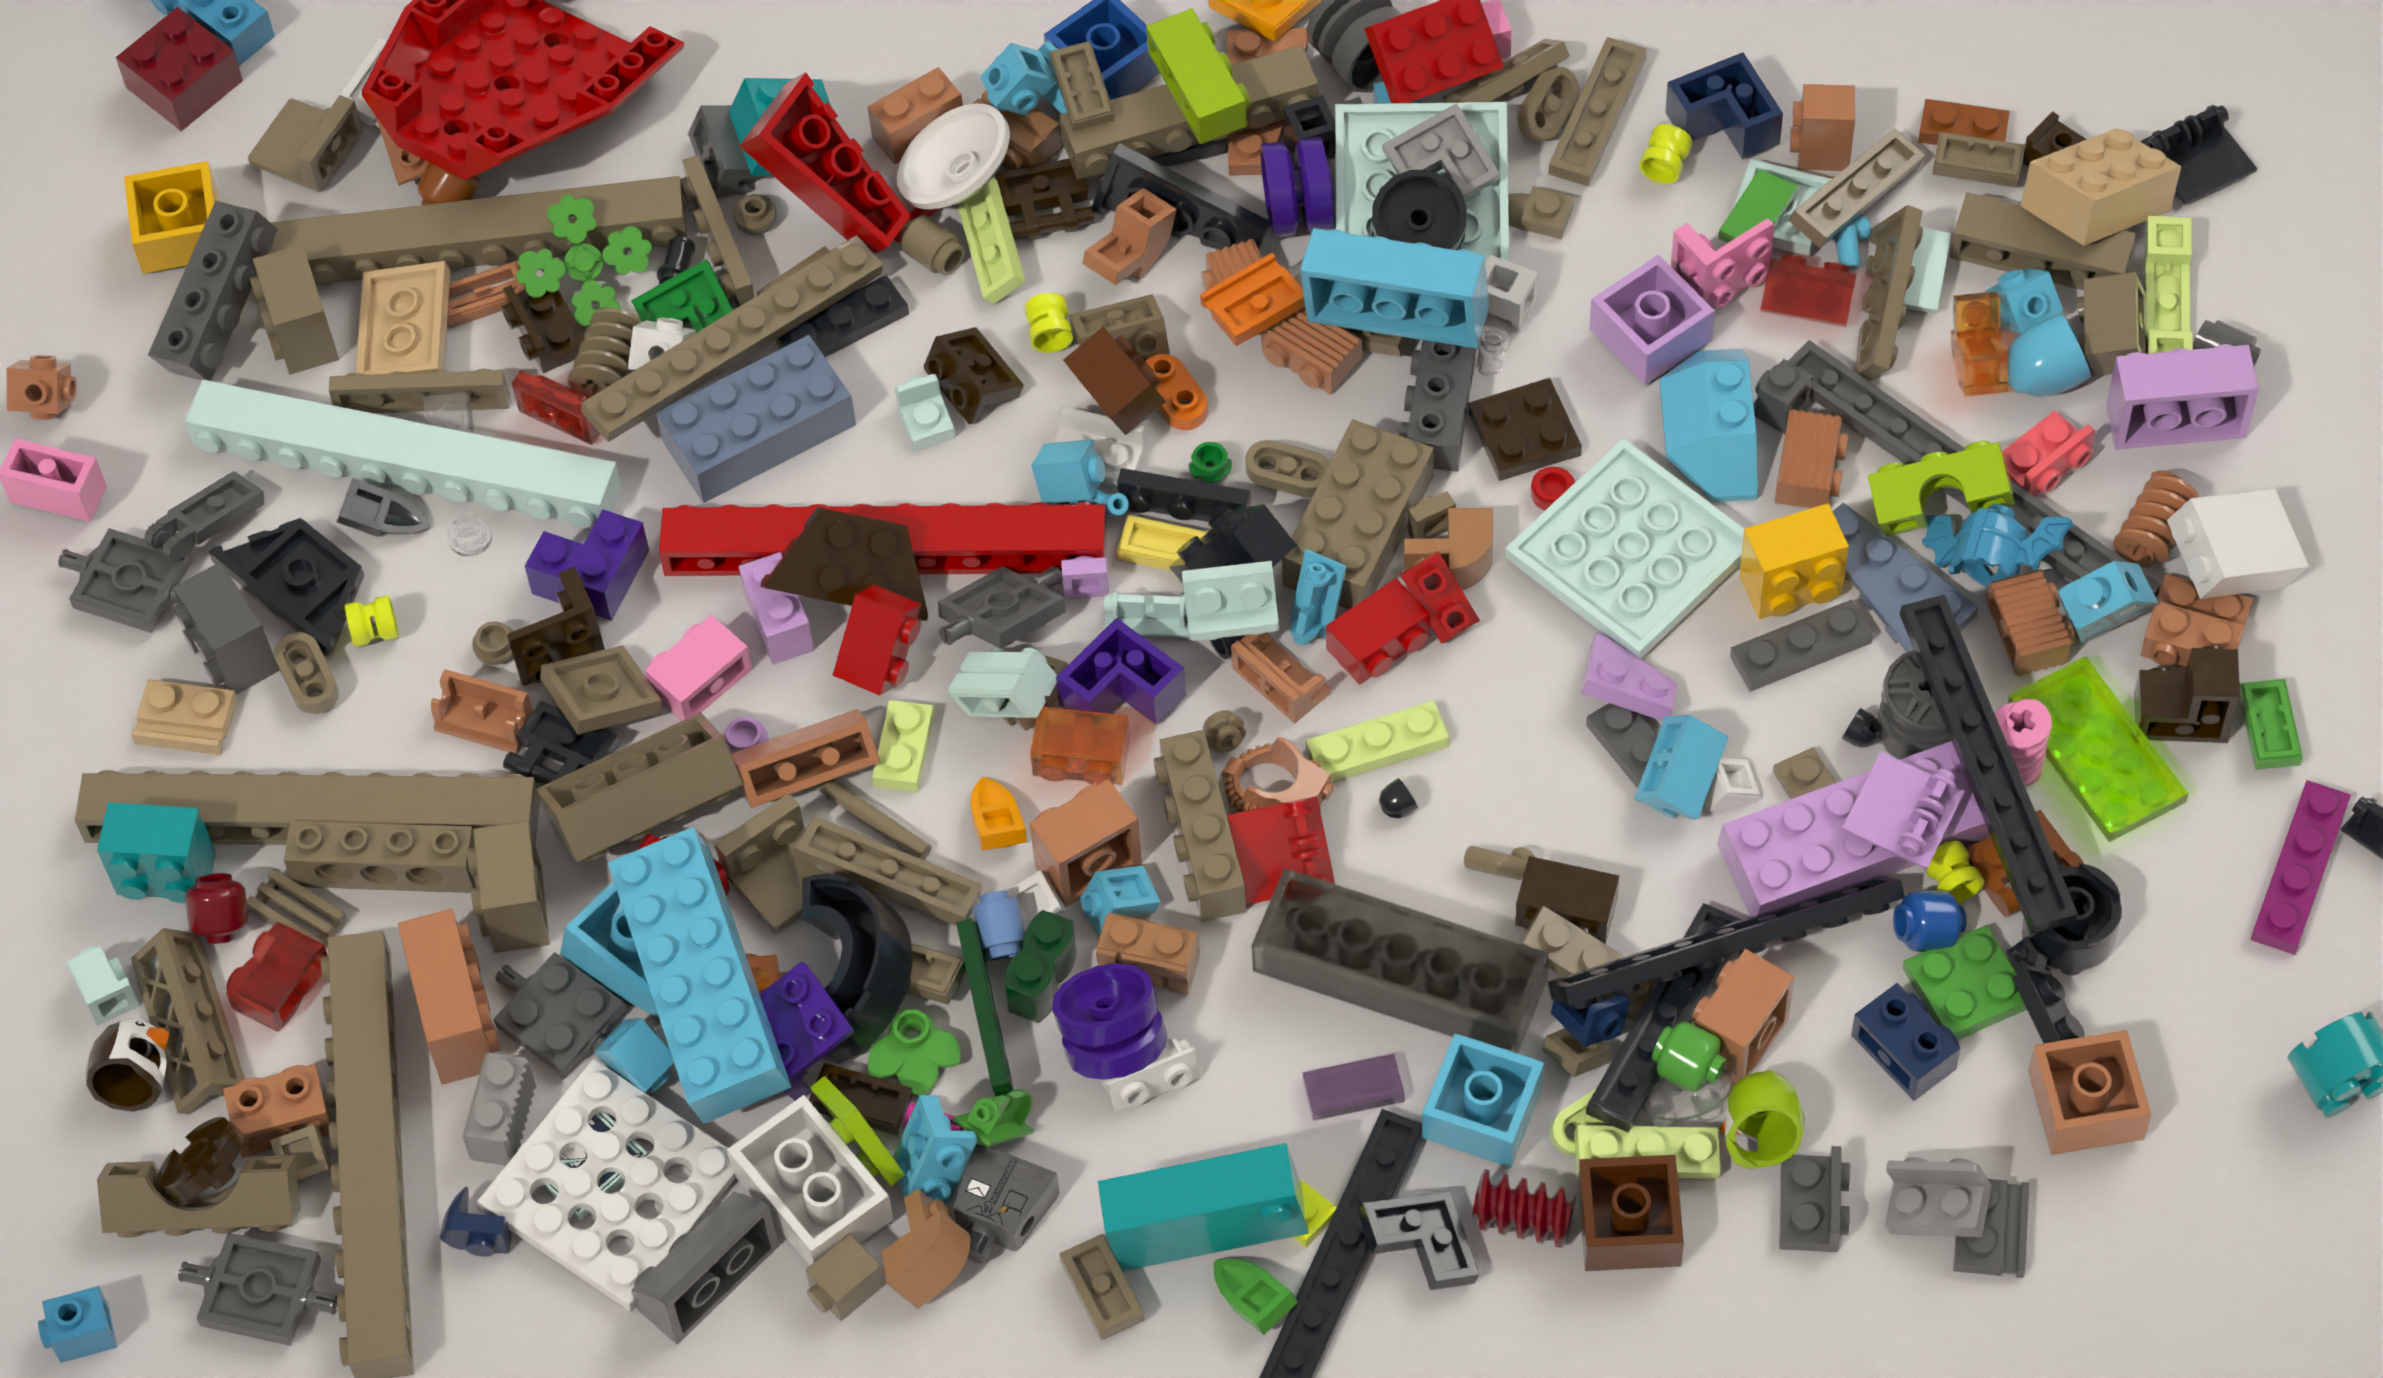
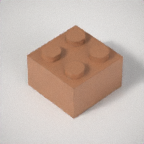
(1085, 837)
(1746, 1010)
(2089, 1092)

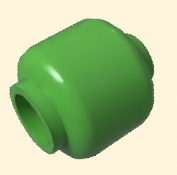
(1688, 1056)

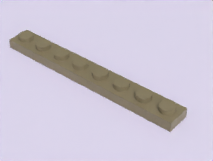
(731, 338)

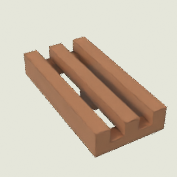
(484, 300)

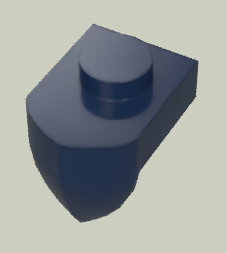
(474, 1232)

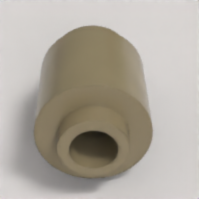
(931, 245)

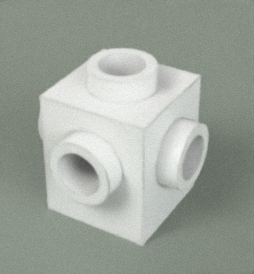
(655, 338)

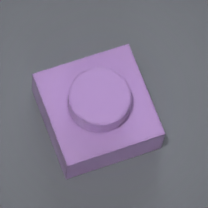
(1085, 577)

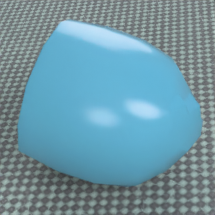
(2046, 359)

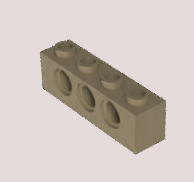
(379, 856)

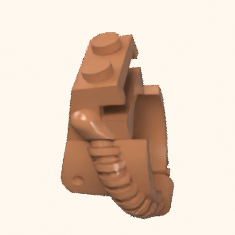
(1309, 776)

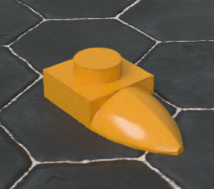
(996, 816)

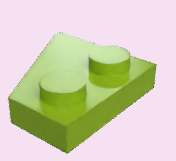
(853, 1128)

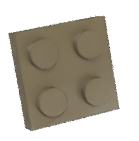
(600, 689)

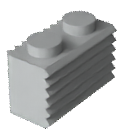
(499, 1108)

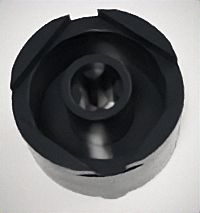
(2094, 932)

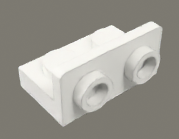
(1110, 442)

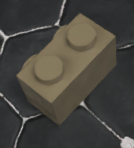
(2112, 320)

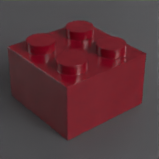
(179, 69)

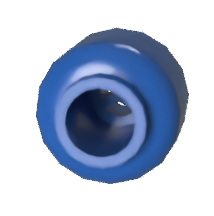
(1929, 920)

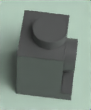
(1782, 390)

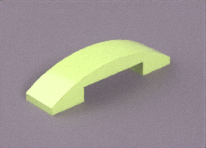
(2168, 283)

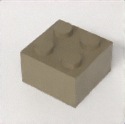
(292, 310)
(508, 887)

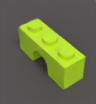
(1903, 490)

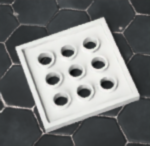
(567, 1128)

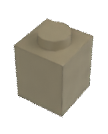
(843, 1278)

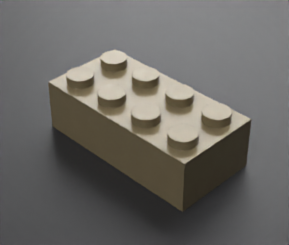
(1362, 508)
(640, 788)

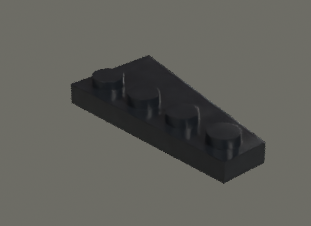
(1199, 210)

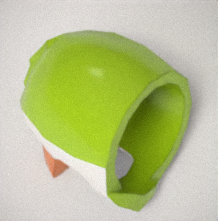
(1766, 1111)

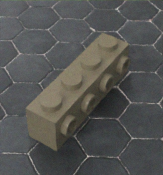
(1202, 826)

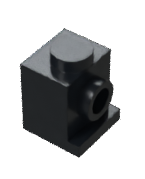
(1309, 120)

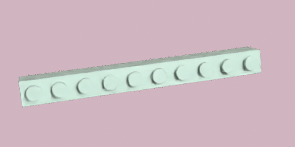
(402, 454)

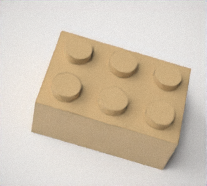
(2100, 186)

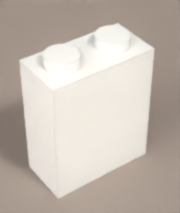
(2237, 543)

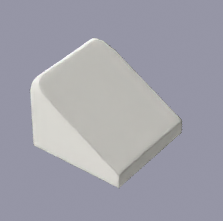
(1731, 786)

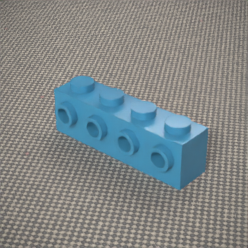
(237, 23)

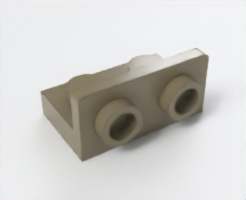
(1135, 319)

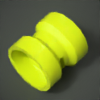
(1664, 157)
(1048, 322)
(361, 622)
(1954, 872)

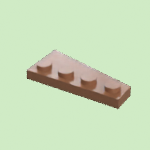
(1245, 145)

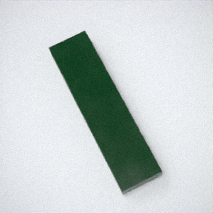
(985, 1008)

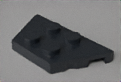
(297, 578)

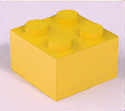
(169, 213)
(1793, 561)

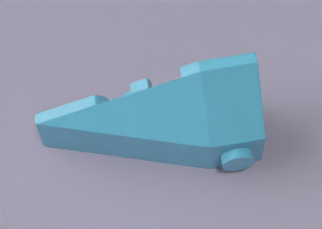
(604, 950)

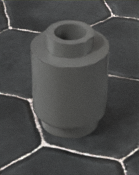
(2220, 333)

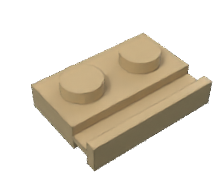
(184, 717)

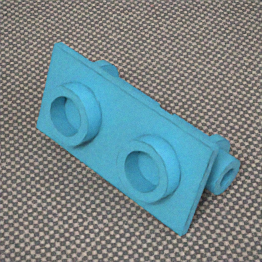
(1316, 597)

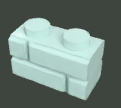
(1003, 683)

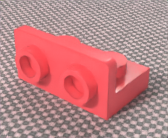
(2047, 453)

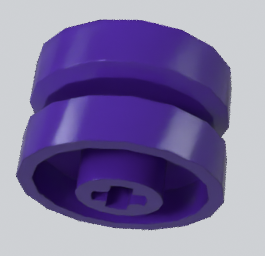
(1302, 186)
(1109, 1021)

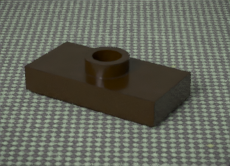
(878, 1100)

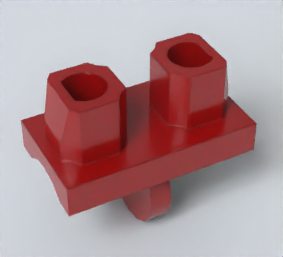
(1441, 596)

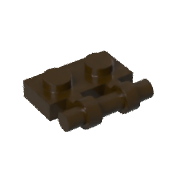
(1042, 188)

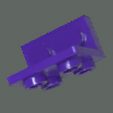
(803, 1023)

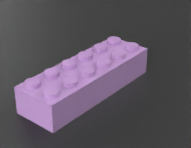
(1803, 852)

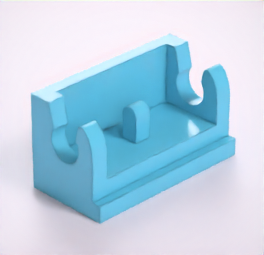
(1681, 766)

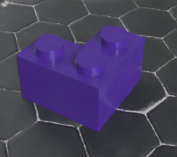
(604, 562)
(1120, 668)

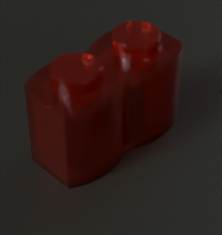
(276, 977)

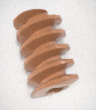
(2146, 533)

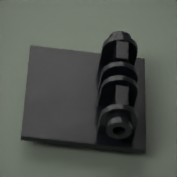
(2204, 151)

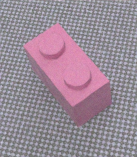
(52, 480)
(699, 668)

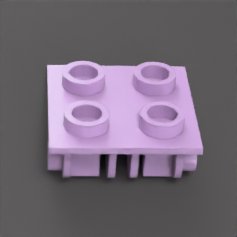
(1904, 809)

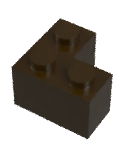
(2192, 702)

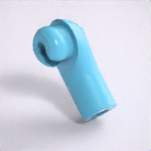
(1848, 244)
(1115, 504)

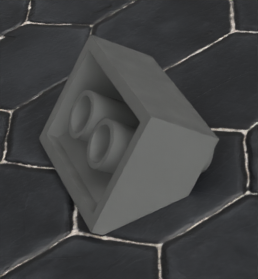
(706, 1265)

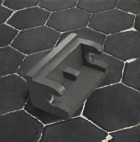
(719, 150)

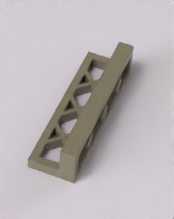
(194, 1010)

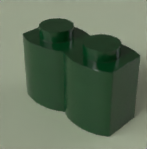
(1040, 966)

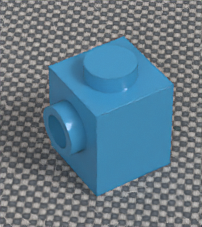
(77, 1324)

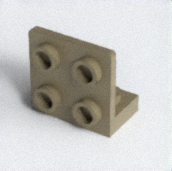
(308, 142)
(763, 865)

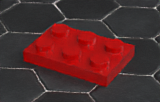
(1433, 48)

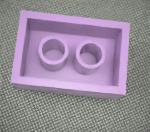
(2181, 396)

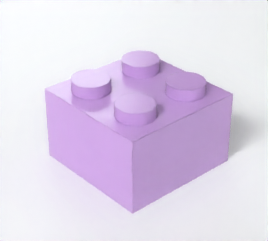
(1651, 319)

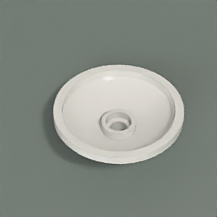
(953, 156)

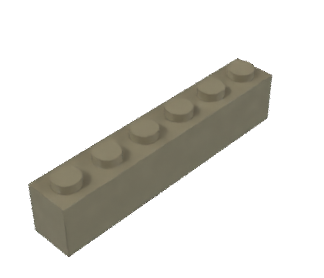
(1156, 126)

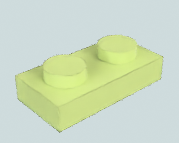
(903, 745)

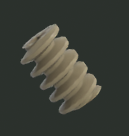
(604, 352)

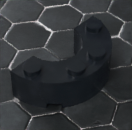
(873, 958)

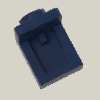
(1595, 1023)

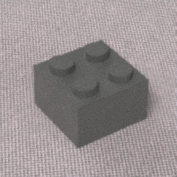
(223, 630)

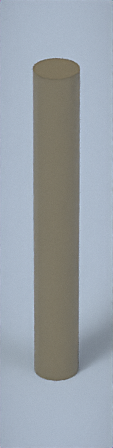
(875, 818)

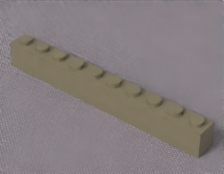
(478, 229)
(260, 807)
(368, 1157)

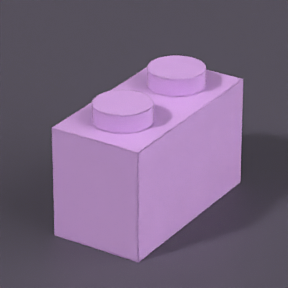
(776, 613)

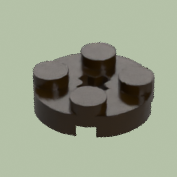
(203, 1162)

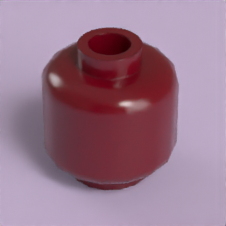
(216, 907)

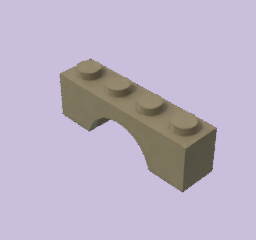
(260, 1197)

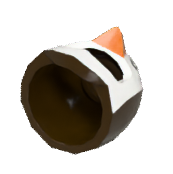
(128, 1065)

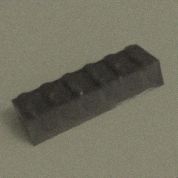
(1399, 961)

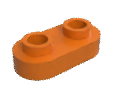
(1176, 387)

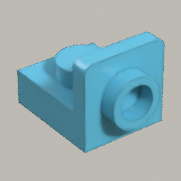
(1118, 892)

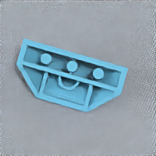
(1712, 423)

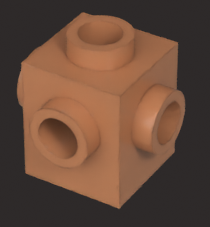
(40, 387)

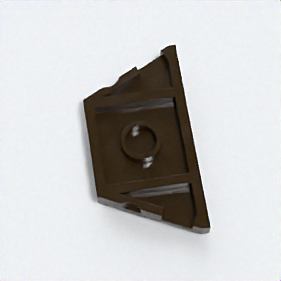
(845, 555)

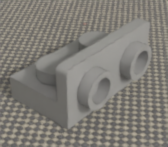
(1937, 1198)

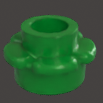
(1210, 453)

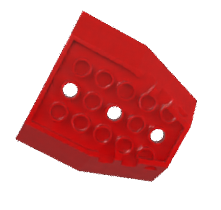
(455, 55)

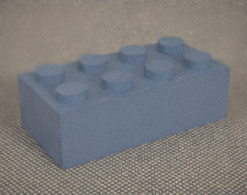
(756, 418)

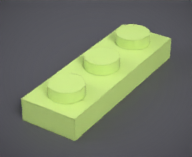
(991, 243)
(1379, 741)
(1694, 1147)

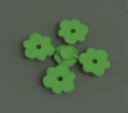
(582, 260)

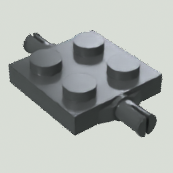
(125, 580)
(1001, 606)
(557, 1013)
(258, 1288)

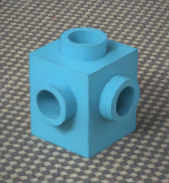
(1017, 79)
(2026, 299)

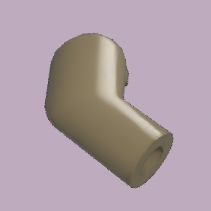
(1498, 863)

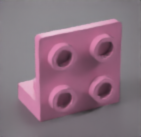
(1728, 269)

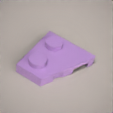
(1626, 680)

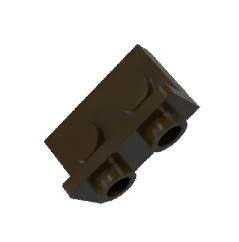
(546, 327)
(971, 372)

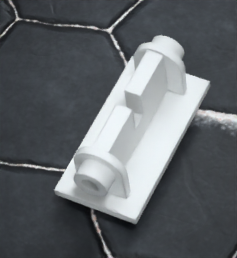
(1171, 1070)

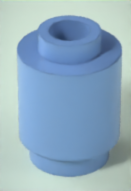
(999, 925)

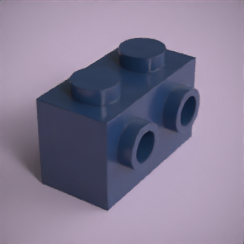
(1906, 1041)

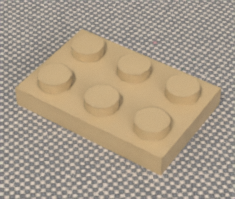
(403, 319)

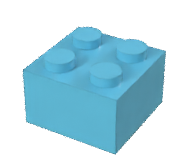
(1482, 1100)

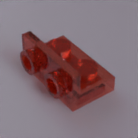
(1809, 291)
(553, 405)

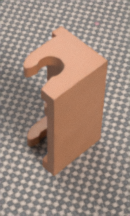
(1278, 675)
(480, 711)

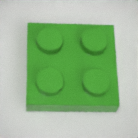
(1966, 983)

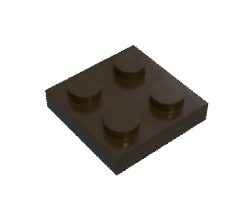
(1524, 429)

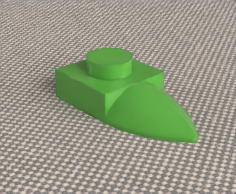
(1253, 1293)

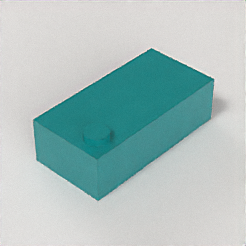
(1203, 1207)

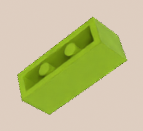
(1197, 75)

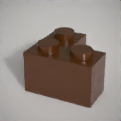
(1116, 378)

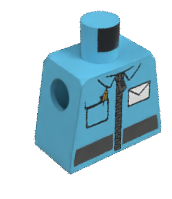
(2106, 599)

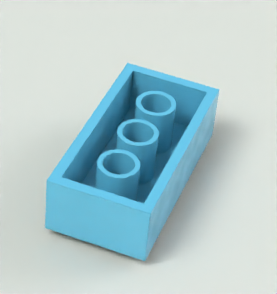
(1395, 287)

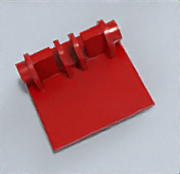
(1276, 839)

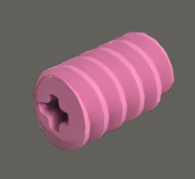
(2026, 731)

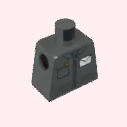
(1002, 1200)

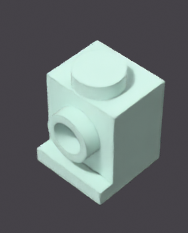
(102, 984)

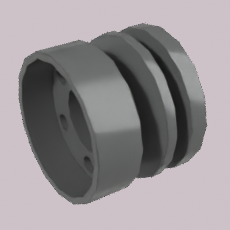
(1340, 38)
(1908, 710)

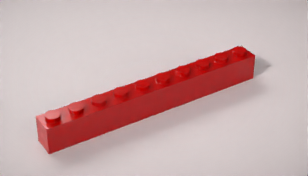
(941, 537)

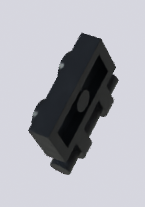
(552, 736)

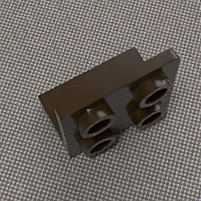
(559, 636)

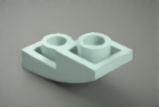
(1929, 267)

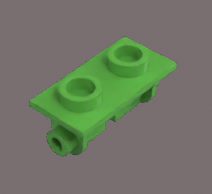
(999, 1118)

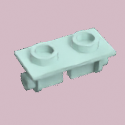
(1148, 614)

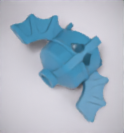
(1992, 539)

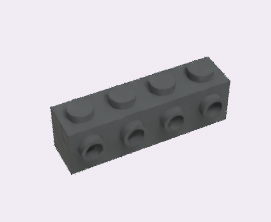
(212, 291)
(1439, 400)

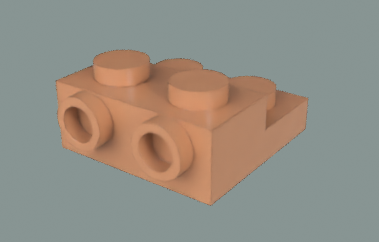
(2190, 622)

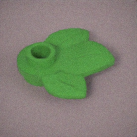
(915, 1059)

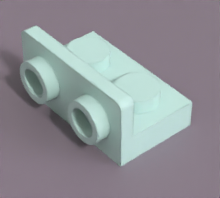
(1230, 601)

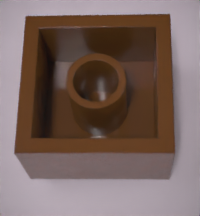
(1630, 1212)

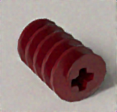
(1523, 1209)

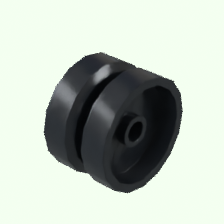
(1423, 199)

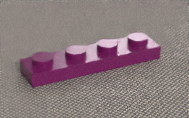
(2300, 867)

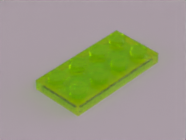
(2103, 751)

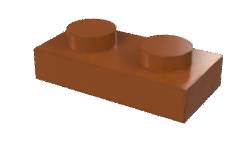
(1961, 120)

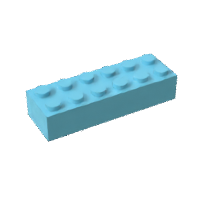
(699, 975)

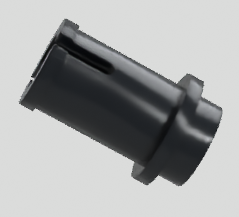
(677, 258)

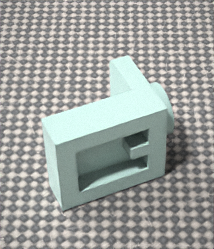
(924, 412)

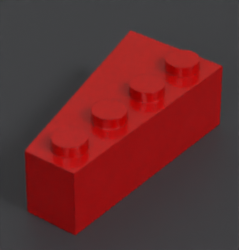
(824, 168)

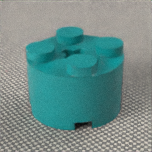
(2341, 1062)

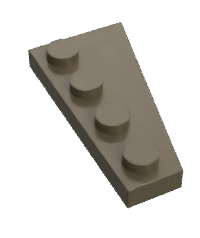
(1892, 275)

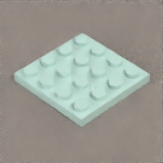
(1365, 168)
(1629, 548)

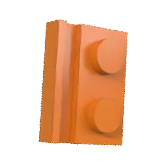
(1253, 299)

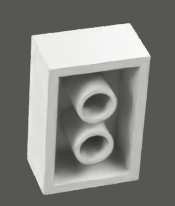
(809, 1181)

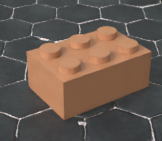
(449, 994)

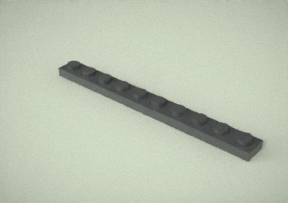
(1911, 438)

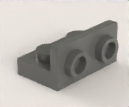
(1812, 1202)

